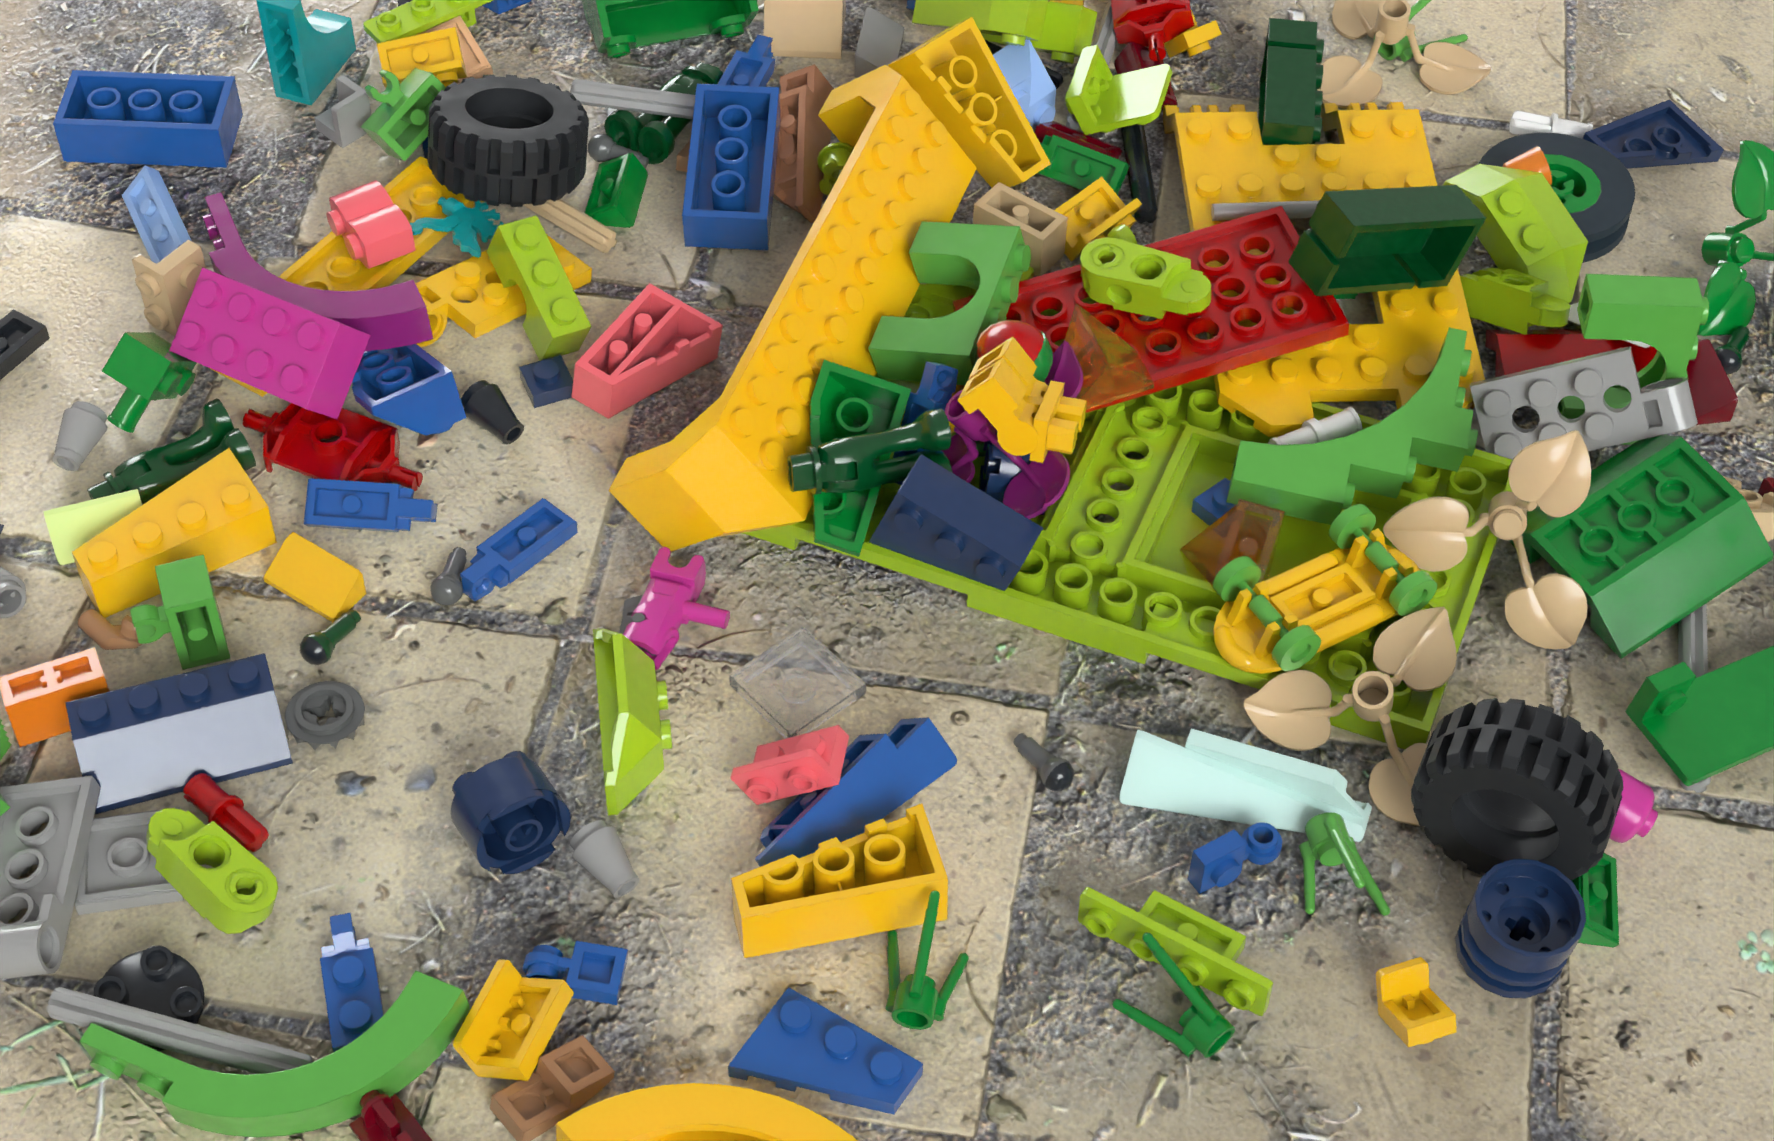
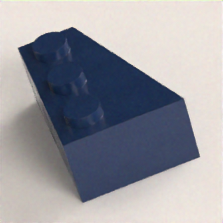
(956, 527)

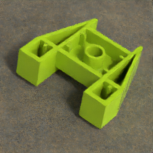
(1048, 25)

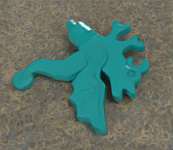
(463, 223)

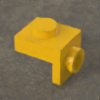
(1193, 40)
(1411, 1005)

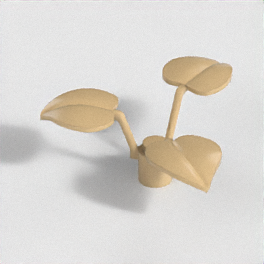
(1345, 80)
(1546, 474)
(1296, 704)

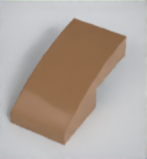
(556, 1090)

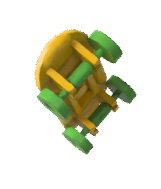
(1318, 602)

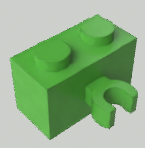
(403, 117)
(187, 612)

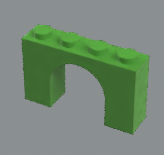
(962, 255)
(1645, 310)

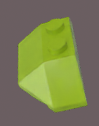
(1525, 225)
(628, 718)

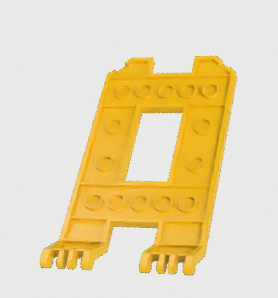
(1377, 149)

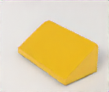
(315, 578)

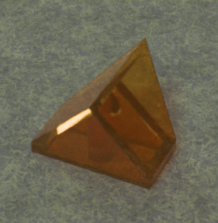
(1108, 363)
(1242, 531)

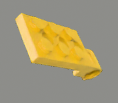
(490, 302)

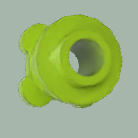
(831, 162)

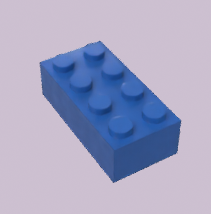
(148, 118)
(731, 167)

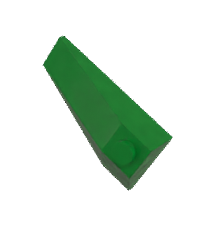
(845, 406)

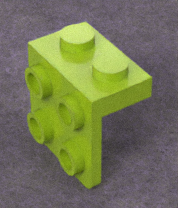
(1114, 101)

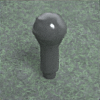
(603, 148)
(448, 587)

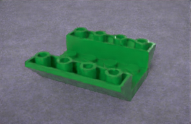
(1650, 540)

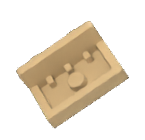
(168, 284)

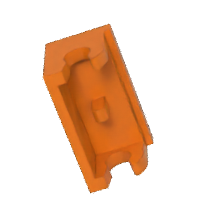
(39, 694)

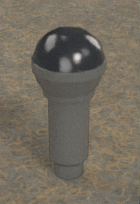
(1053, 771)

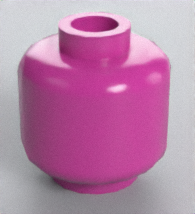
(1635, 810)

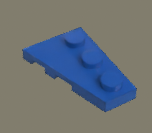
(827, 1054)

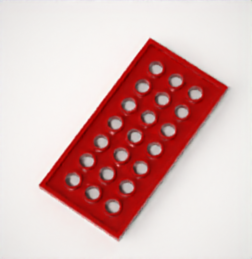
(1233, 346)

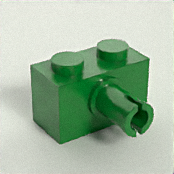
(148, 372)

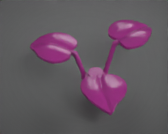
(1038, 483)

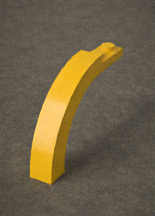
(697, 1114)

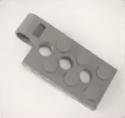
(1652, 412)
(38, 939)

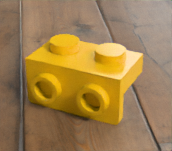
(432, 52)
(1094, 215)
(511, 1023)

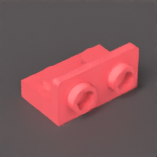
(794, 765)

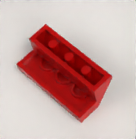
(1546, 347)

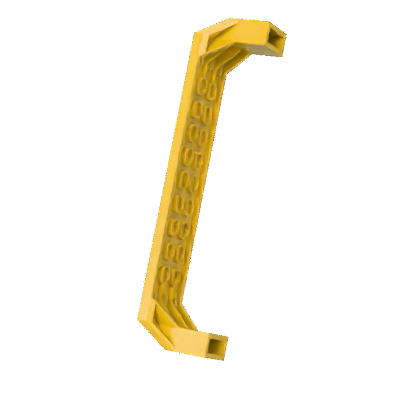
(852, 269)

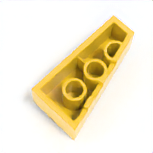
(974, 103)
(842, 889)

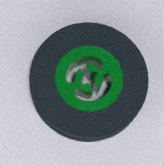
(1586, 180)

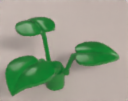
(1728, 293)

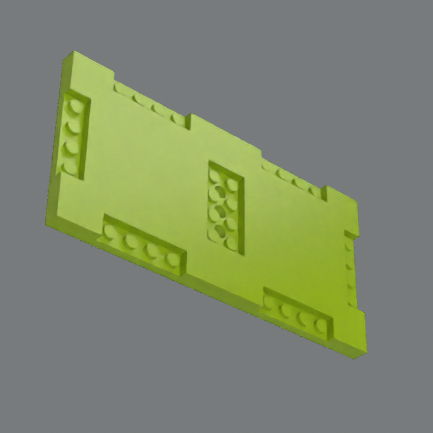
(1130, 583)

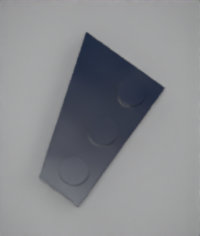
(1656, 138)

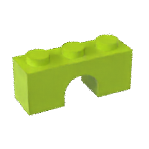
(553, 312)

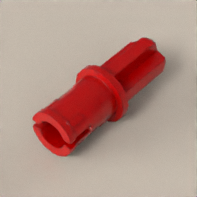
(225, 811)

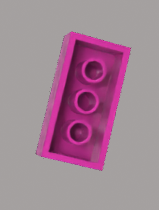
(270, 343)

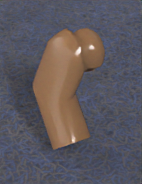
(108, 635)

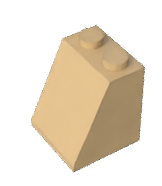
(805, 27)

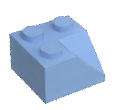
(1028, 82)

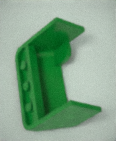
(642, 23)

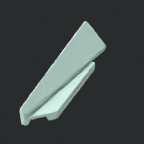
(1236, 783)

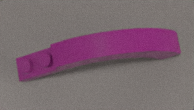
(390, 314)

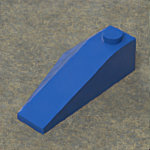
(408, 389)

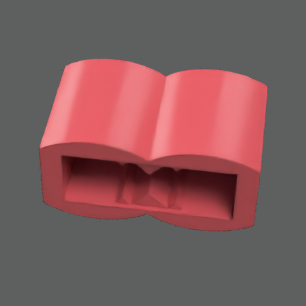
(370, 224)

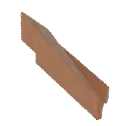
(801, 140)

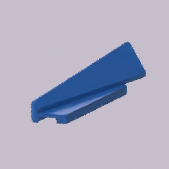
(874, 781)

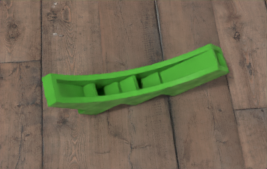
(1322, 476)

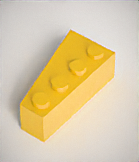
(204, 514)

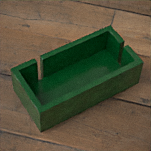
(1290, 84)
(1386, 239)

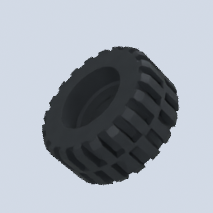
(507, 140)
(1517, 787)

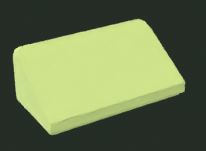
(80, 522)

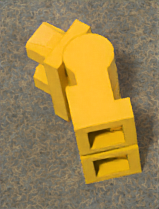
(1020, 407)

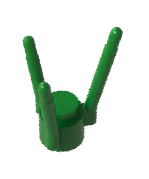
(915, 1000)
(1202, 1023)

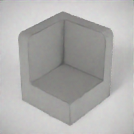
(344, 120)

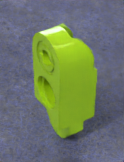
(1142, 279)
(1512, 300)
(231, 894)

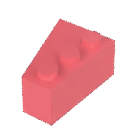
(644, 352)

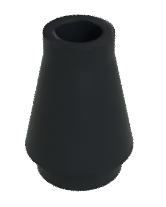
(490, 410)

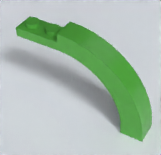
(298, 1098)

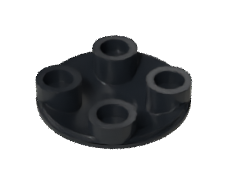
(156, 983)

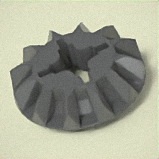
(314, 702)

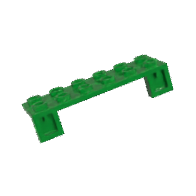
(1709, 719)

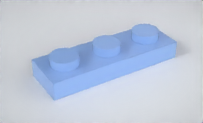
(154, 214)

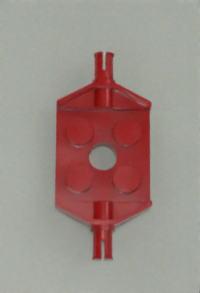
(1151, 22)
(362, 453)

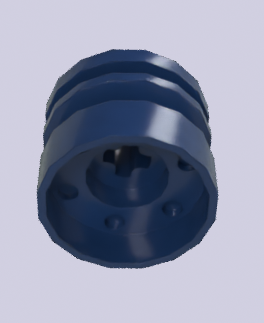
(1520, 928)

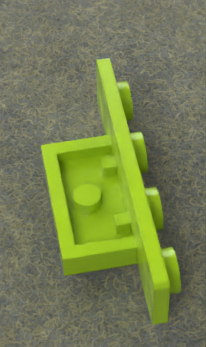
(420, 16)
(1195, 942)

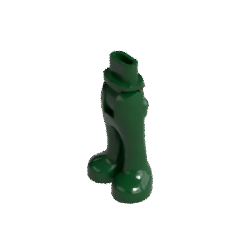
(646, 130)
(849, 463)
(167, 464)

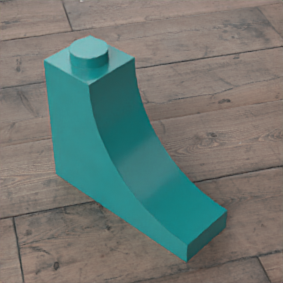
(303, 50)

